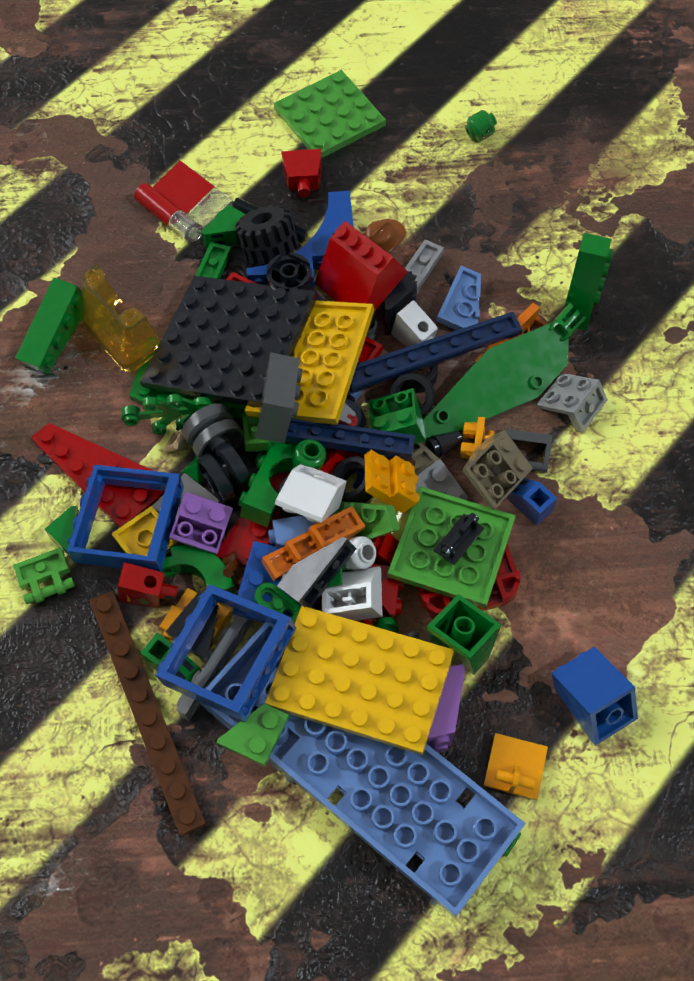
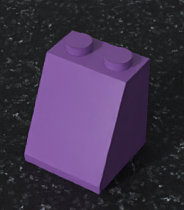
(445, 719)

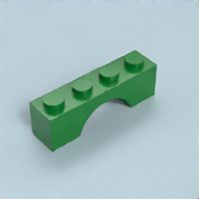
(259, 502)

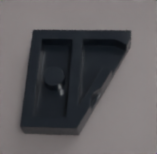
(203, 642)

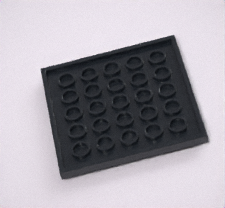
(225, 339)

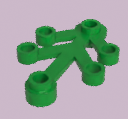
(169, 411)

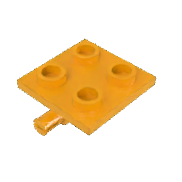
(516, 766)

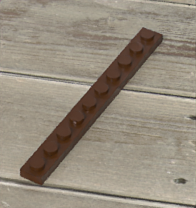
(148, 715)

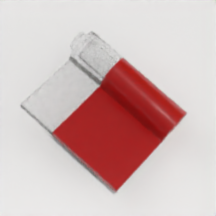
(183, 201)

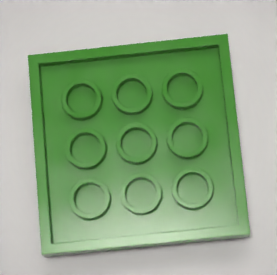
(329, 114)
(428, 525)

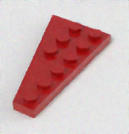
(77, 458)

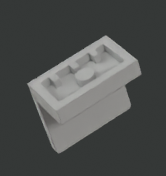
(575, 396)

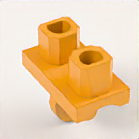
(475, 431)

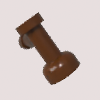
(233, 567)

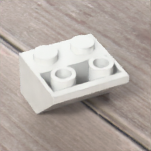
(311, 493)
(357, 596)

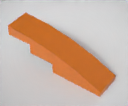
(345, 523)

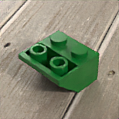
(398, 414)

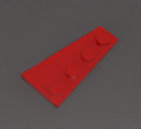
(246, 532)

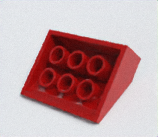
(357, 269)

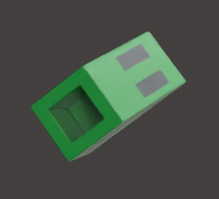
(222, 228)
(157, 651)

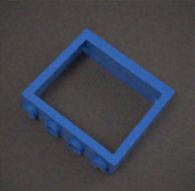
(89, 503)
(259, 672)

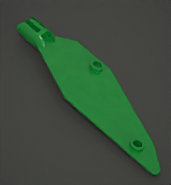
(506, 376)

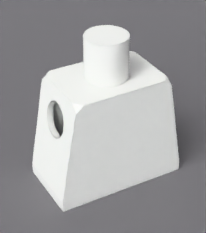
(413, 325)

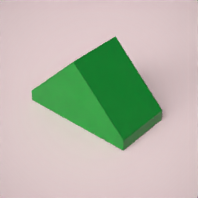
(62, 528)

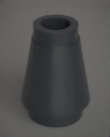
(443, 443)

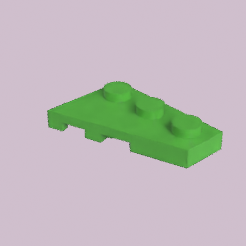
(378, 518)

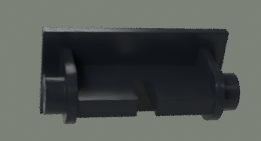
(459, 538)

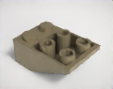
(496, 468)

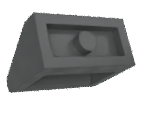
(534, 437)

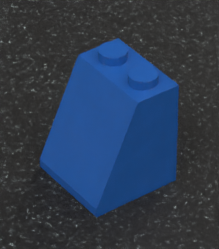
(596, 694)

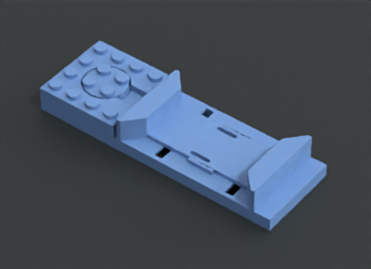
(391, 795)

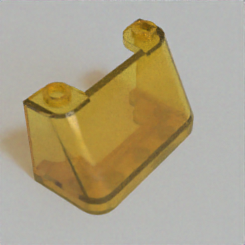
(124, 336)

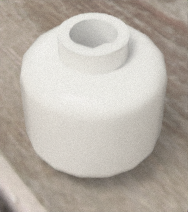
(364, 554)

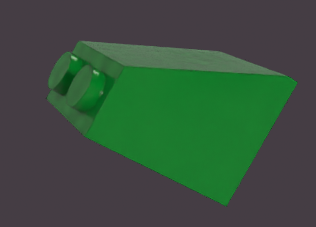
(466, 632)

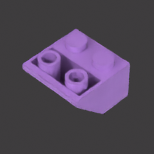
(200, 523)

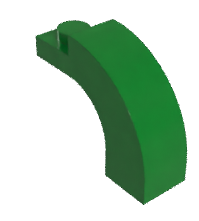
(197, 562)

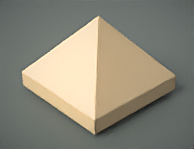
(176, 443)

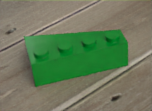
(588, 276)
(51, 326)

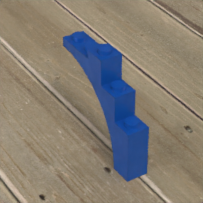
(337, 212)

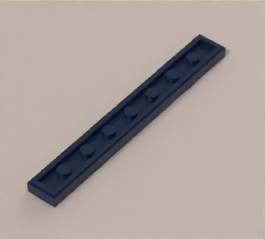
(435, 350)

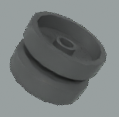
(210, 429)

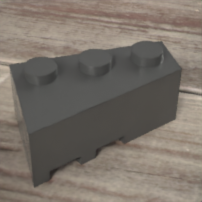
(279, 397)

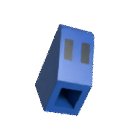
(532, 500)

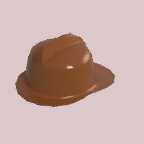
(386, 233)

